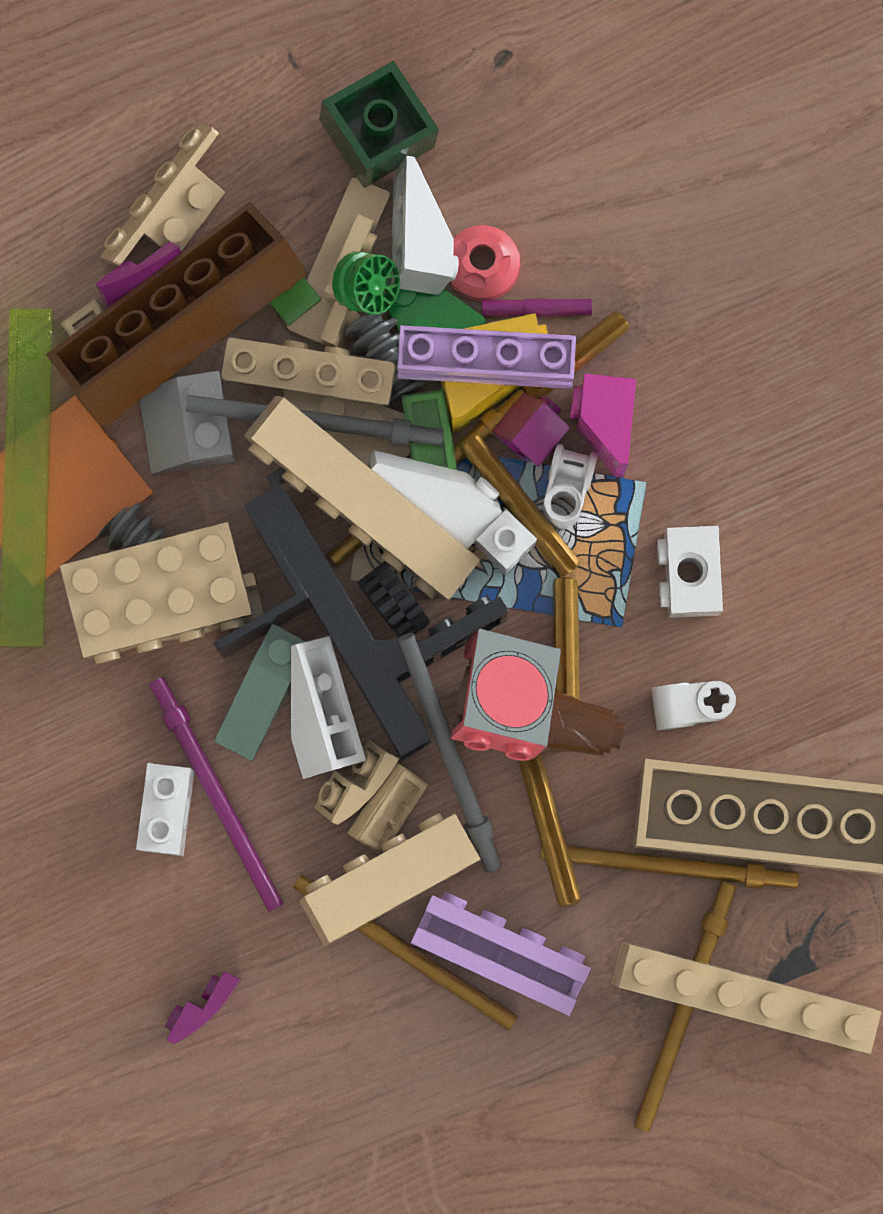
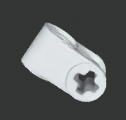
(568, 479)
(684, 705)

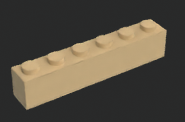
(361, 498)
(746, 997)

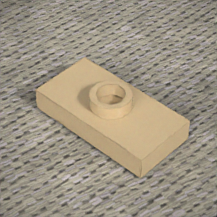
(388, 809)

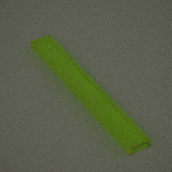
(26, 478)

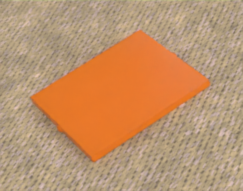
(86, 483)

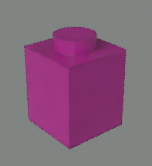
(531, 428)

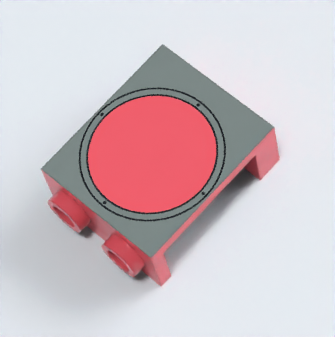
(508, 695)

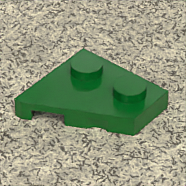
(432, 310)

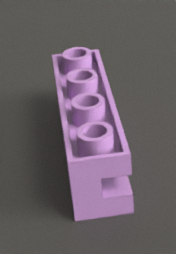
(486, 357)
(500, 954)

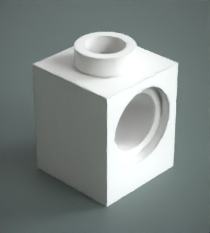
(505, 542)

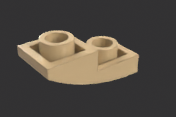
(347, 794)

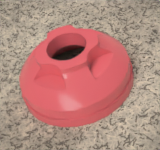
(488, 283)

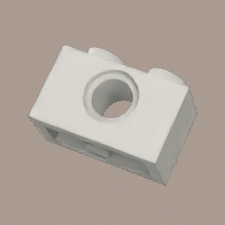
(702, 548)
(165, 809)

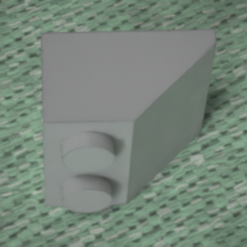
(181, 438)

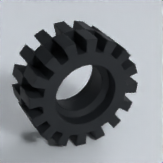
(393, 601)

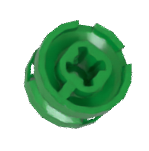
(363, 281)

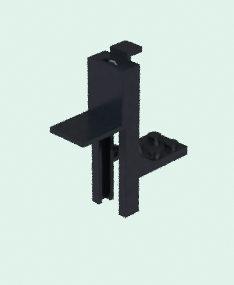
(374, 664)

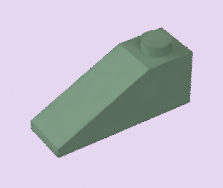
(259, 695)

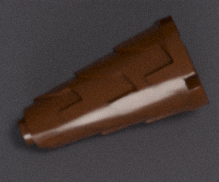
(573, 724)

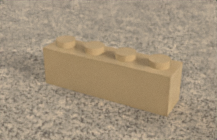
(388, 879)

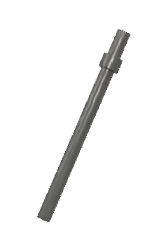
(398, 431)
(477, 826)

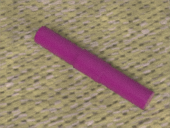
(540, 307)

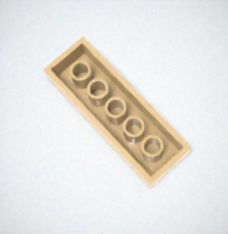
(760, 816)

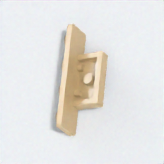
(173, 205)
(349, 232)
(308, 371)

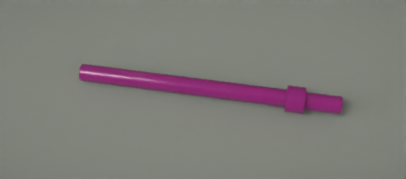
(177, 720)

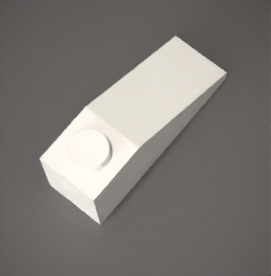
(419, 234)
(443, 494)
(320, 711)

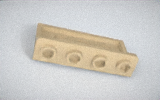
(156, 592)

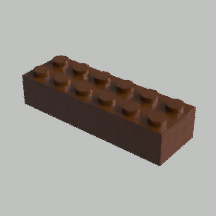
(177, 314)

